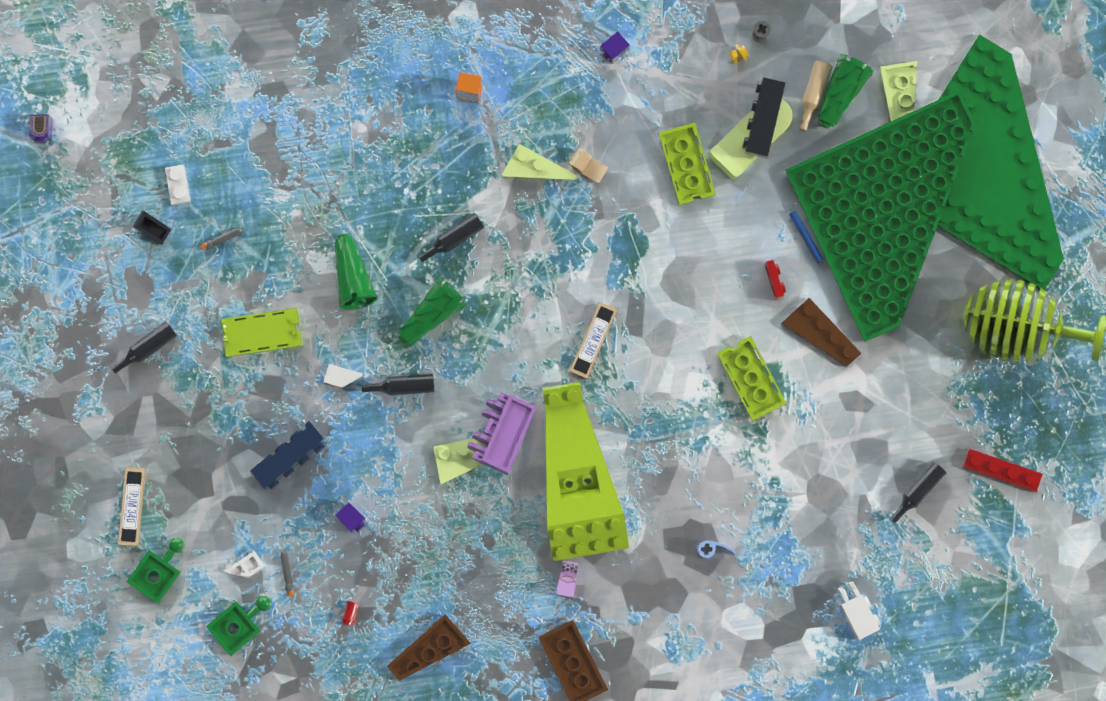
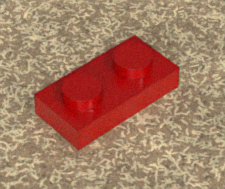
(777, 287)

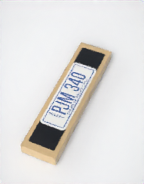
(593, 340)
(132, 506)

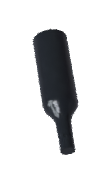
(454, 236)
(147, 346)
(403, 385)
(919, 489)

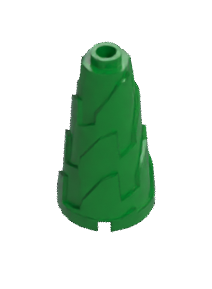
(843, 87)
(353, 281)
(438, 305)

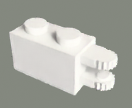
(858, 613)

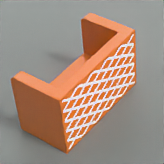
(469, 87)

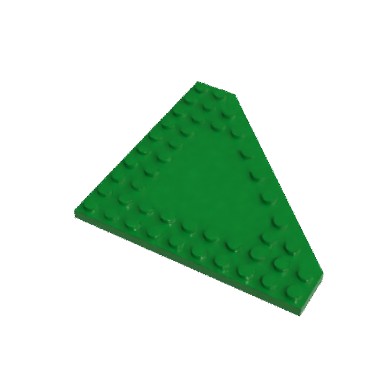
(999, 190)
(880, 206)

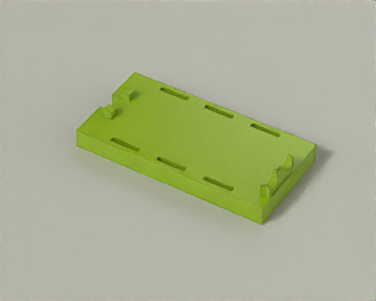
(686, 163)
(261, 332)
(751, 378)

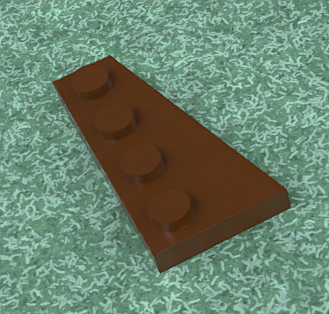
(814, 326)
(433, 645)

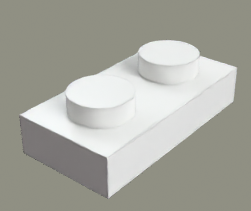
(177, 185)

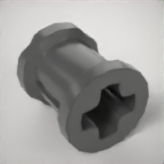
(762, 25)

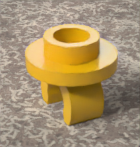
(738, 54)

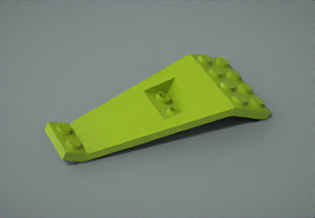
(582, 515)

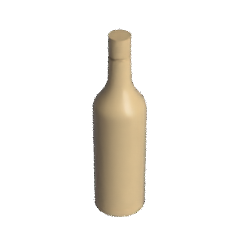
(815, 91)

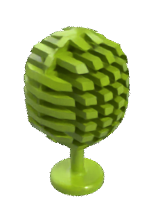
(1023, 323)

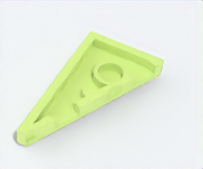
(528, 164)

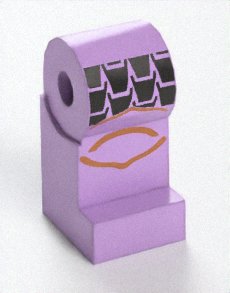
(567, 579)

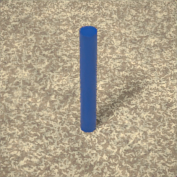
(806, 237)

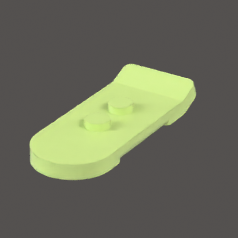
(729, 152)

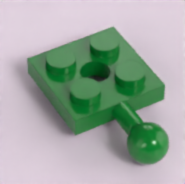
(167, 573)
(237, 615)

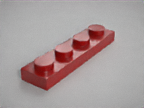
(1002, 470)

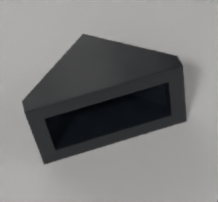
(151, 227)

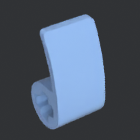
(712, 545)

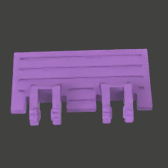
(505, 431)

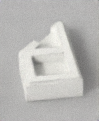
(340, 376)
(246, 566)

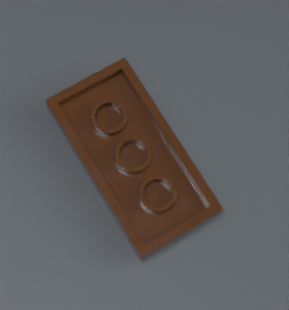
(573, 662)

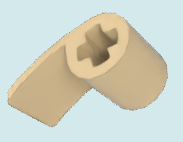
(587, 166)

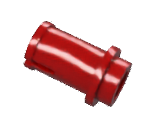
(350, 613)

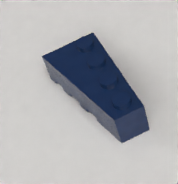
(289, 456)

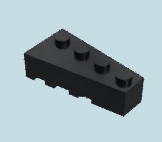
(764, 117)

